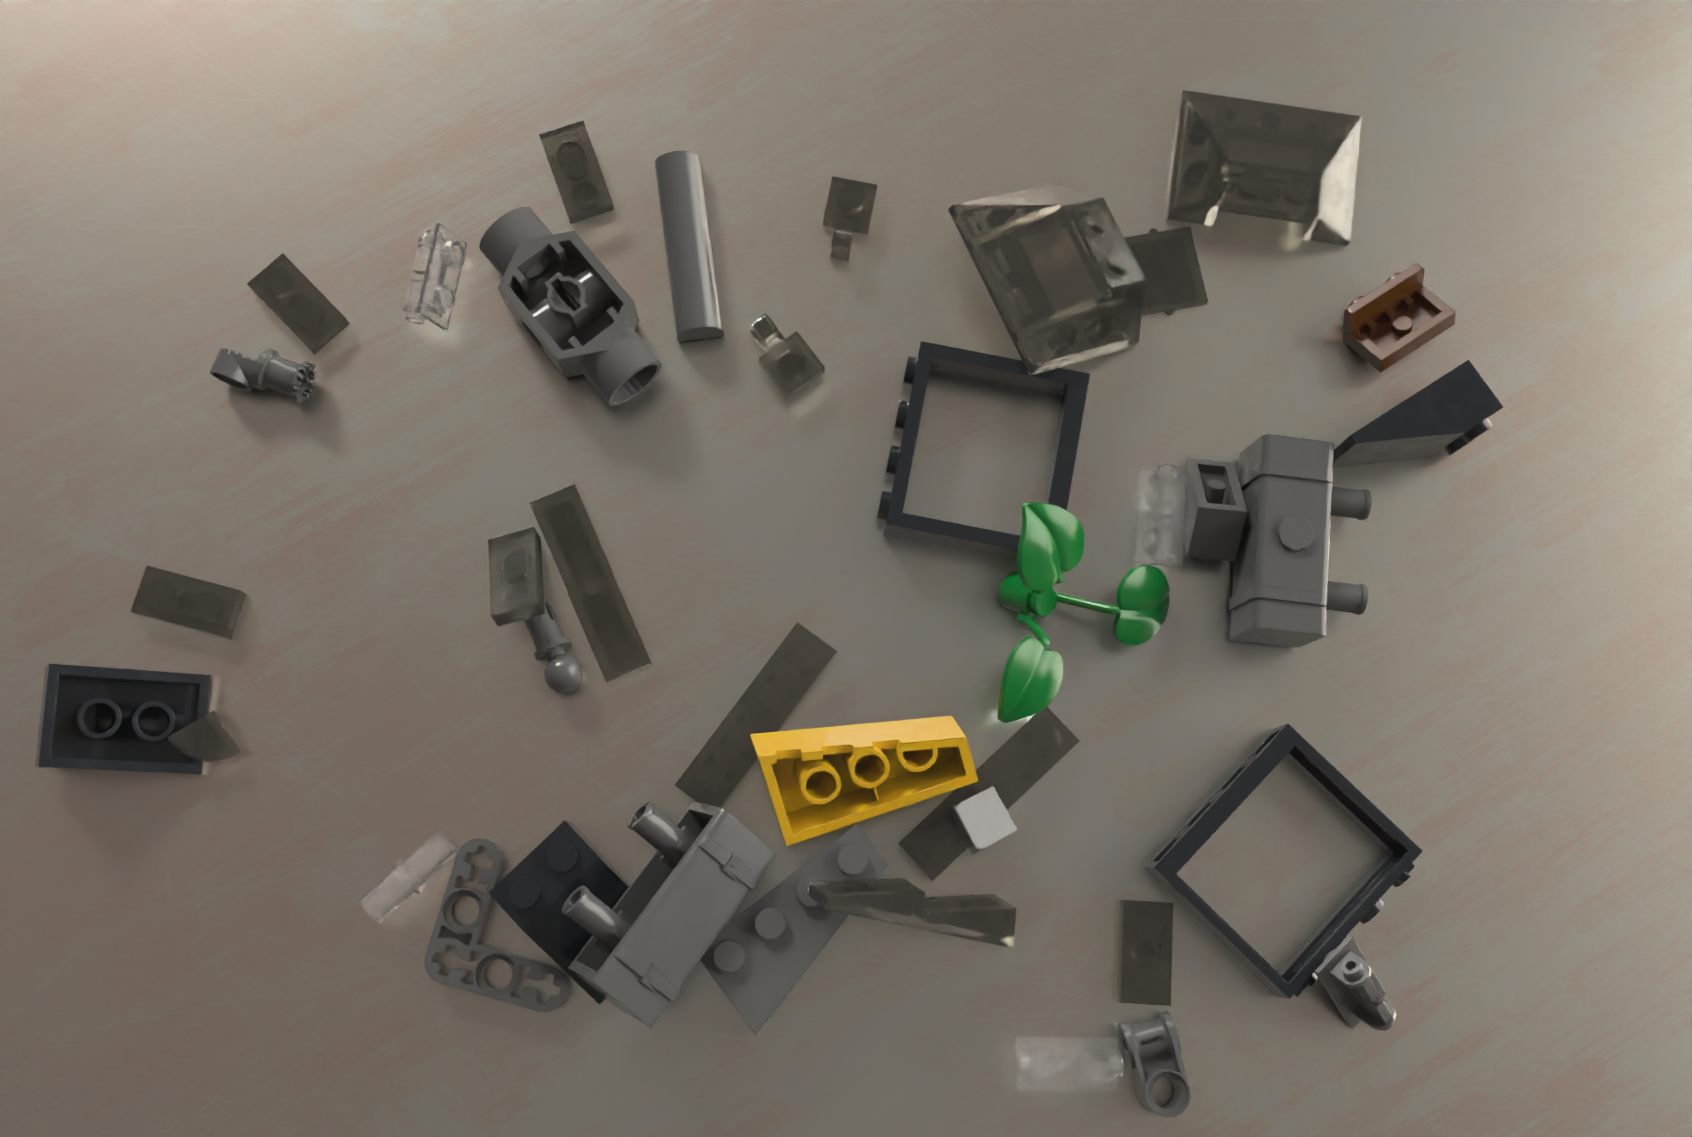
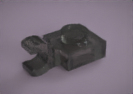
(848, 211)
(788, 360)

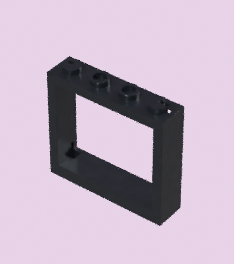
(959, 536)
(1358, 905)

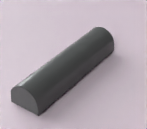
(688, 246)

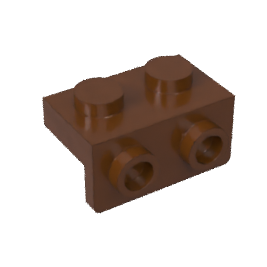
(1395, 319)

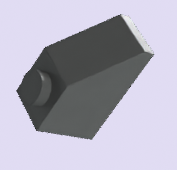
(1213, 510)

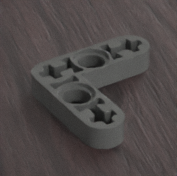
(469, 938)

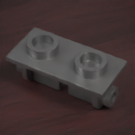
(1355, 987)

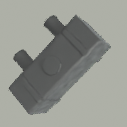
(1285, 543)
(670, 909)

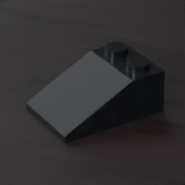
(1434, 419)
(118, 718)
(545, 880)

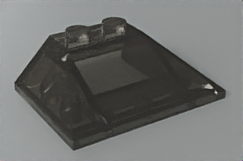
(1265, 164)
(1055, 273)

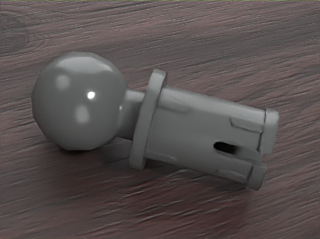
(562, 671)

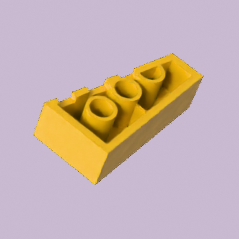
(859, 771)

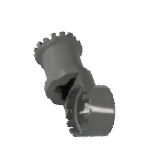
(265, 373)

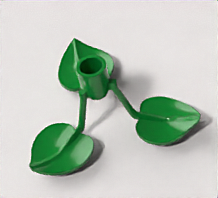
(1047, 547)

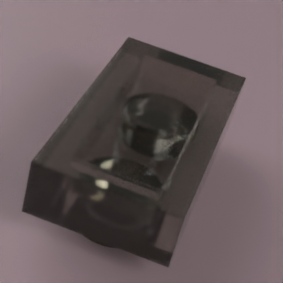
(576, 172)
(298, 303)
(516, 576)
(188, 602)
(1145, 952)

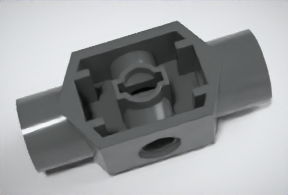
(570, 305)

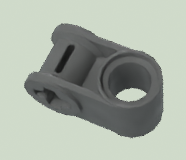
(1155, 1060)

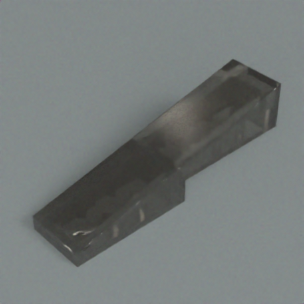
(590, 583)
(761, 709)
(1012, 773)
(902, 903)

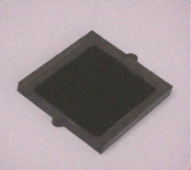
(1169, 270)

